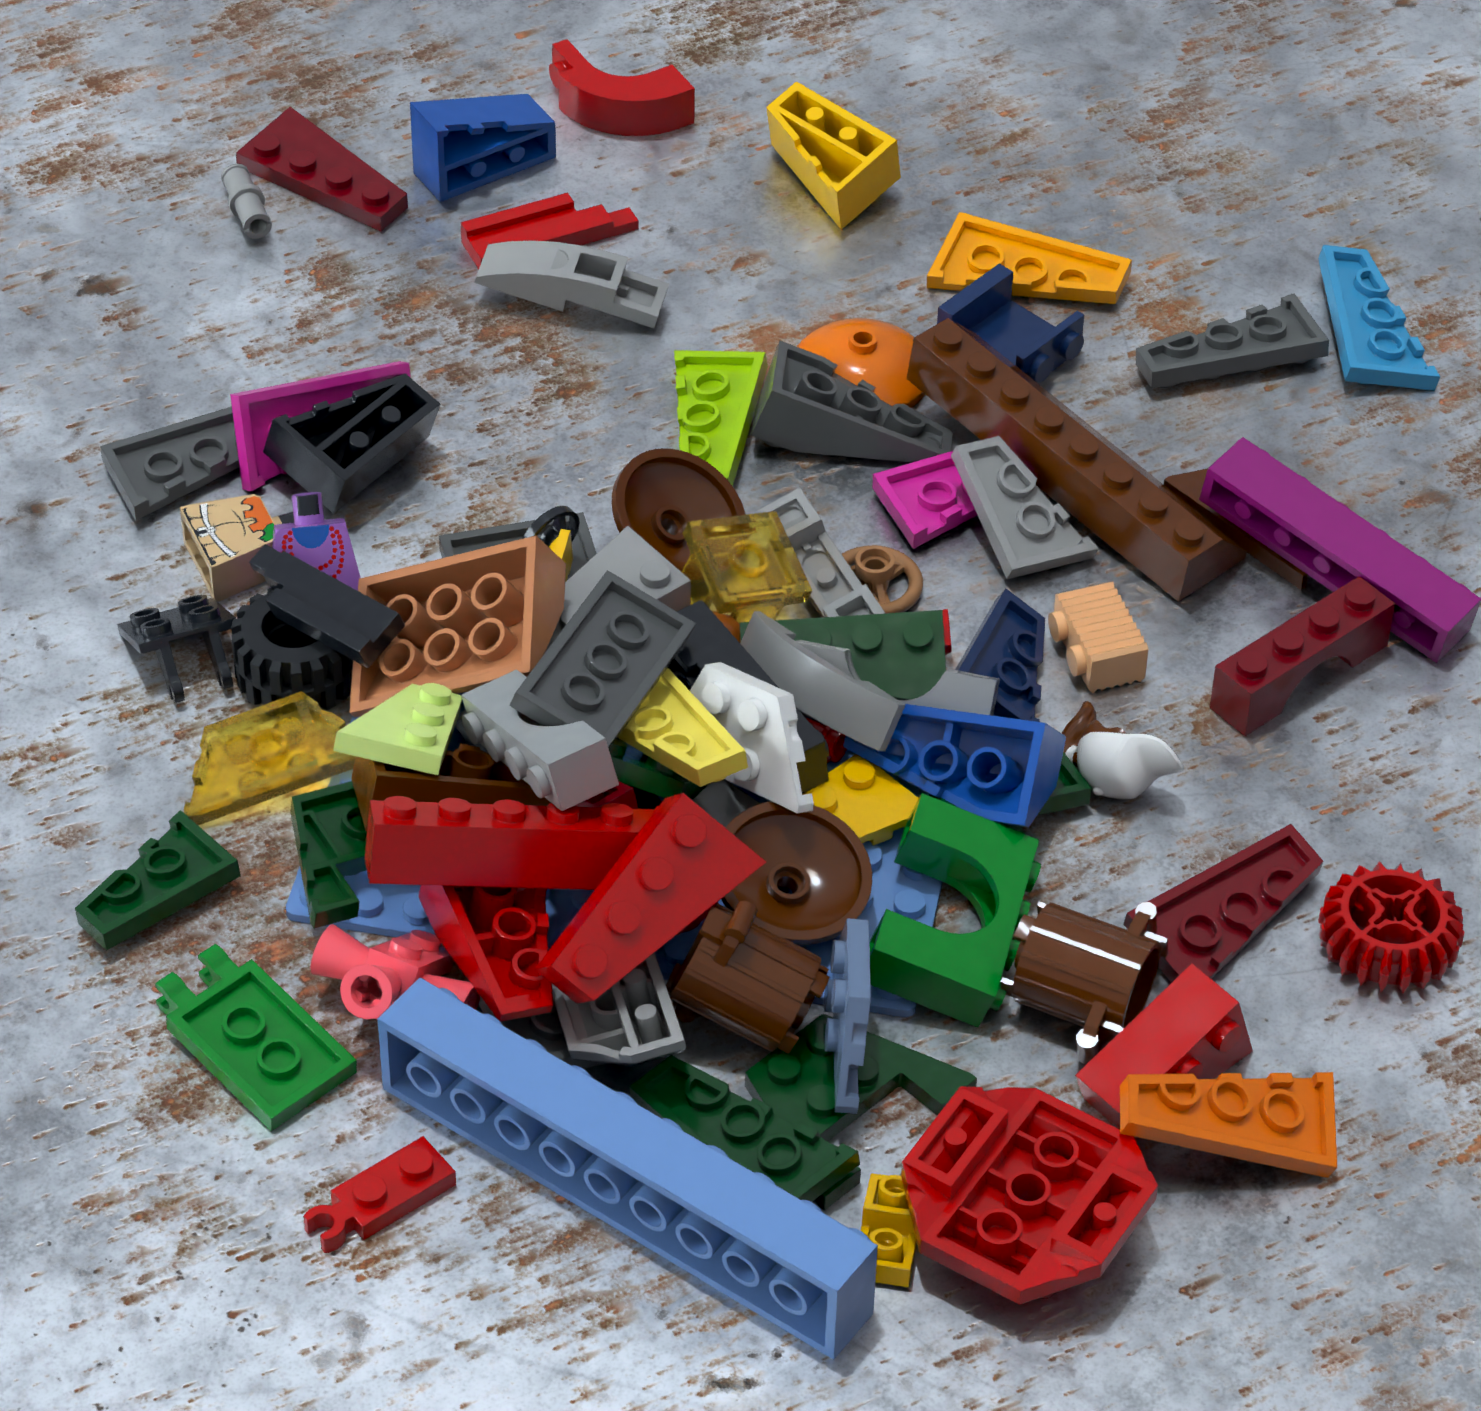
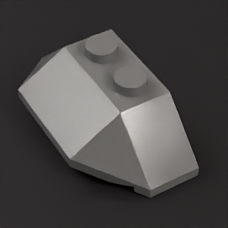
(624, 1024)

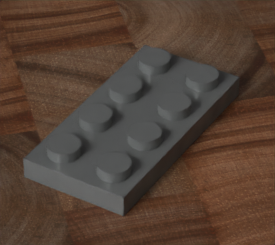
(604, 660)

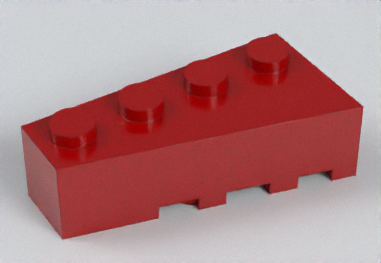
(652, 892)

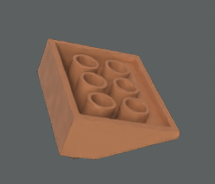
(464, 619)

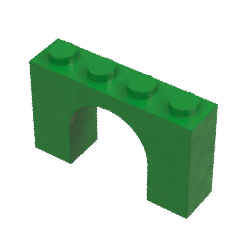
(990, 868)

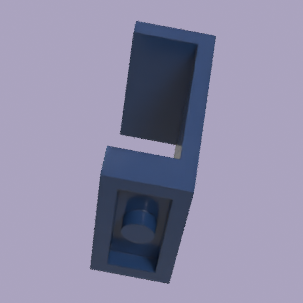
(1010, 328)

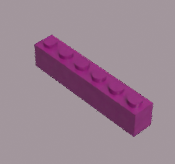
(1338, 545)

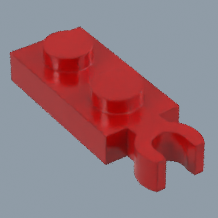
(382, 1194)

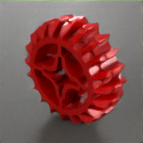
(1391, 915)

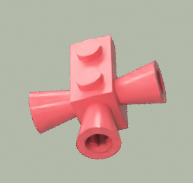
(381, 974)

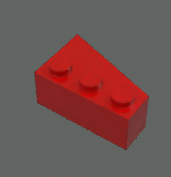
(1182, 1031)

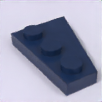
(1009, 648)

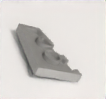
(1017, 517)

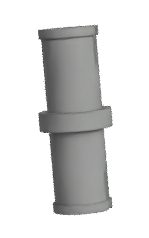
(246, 201)

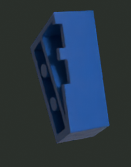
(477, 141)

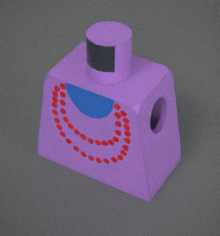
(318, 541)

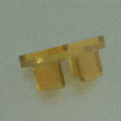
(744, 565)

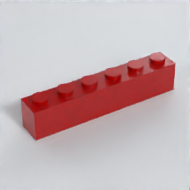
(496, 843)

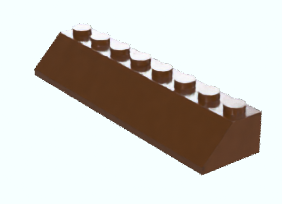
(1071, 460)

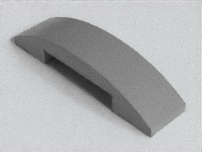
(832, 581)
(820, 688)

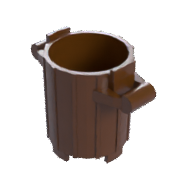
(1086, 970)
(747, 979)

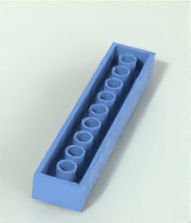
(629, 1167)

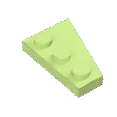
(405, 729)

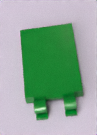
(254, 1038)

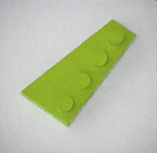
(717, 403)

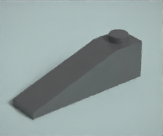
(822, 413)

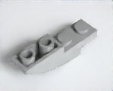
(581, 274)

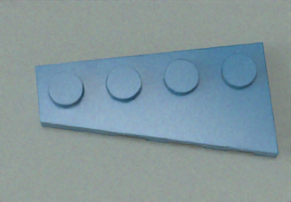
(1368, 326)

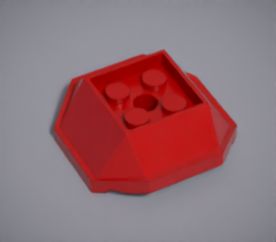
(1024, 1191)

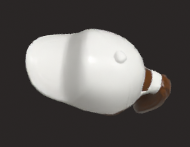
(1115, 761)

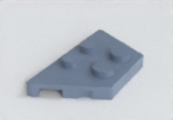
(849, 1001)

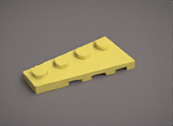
(683, 734)

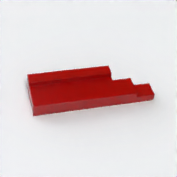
(545, 220)

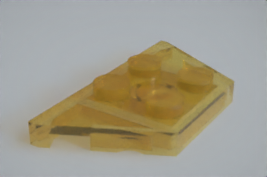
(264, 756)

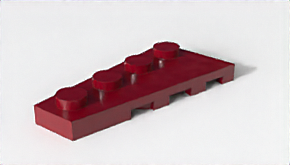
(319, 168)
(1231, 902)

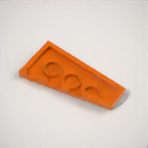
(1254, 1120)

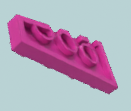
(257, 408)
(924, 497)

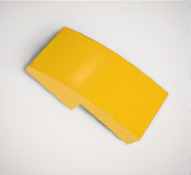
(890, 1226)

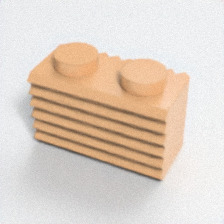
(1099, 636)

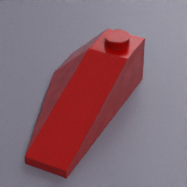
(496, 942)

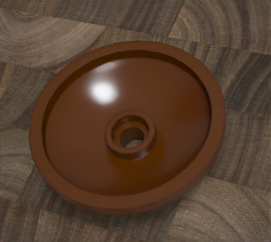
(664, 492)
(813, 858)

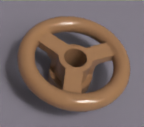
(880, 565)

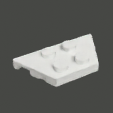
(765, 725)

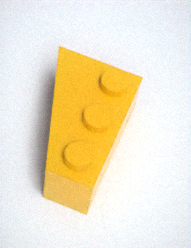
(832, 152)

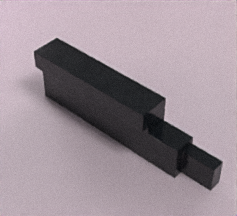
(326, 607)

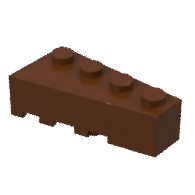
(463, 775)

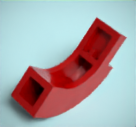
(620, 104)

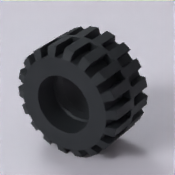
(280, 660)

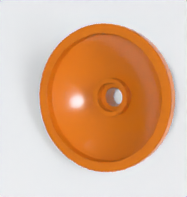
(868, 352)

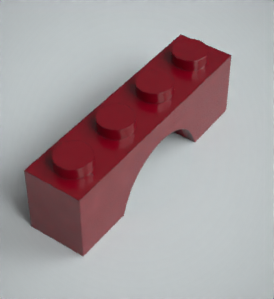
(1261, 677)

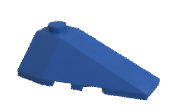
(974, 760)

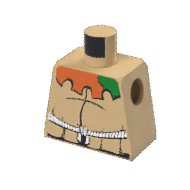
(225, 538)

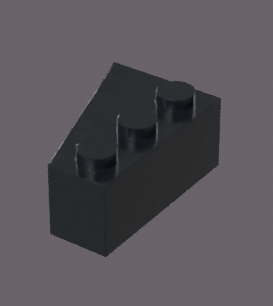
(354, 440)

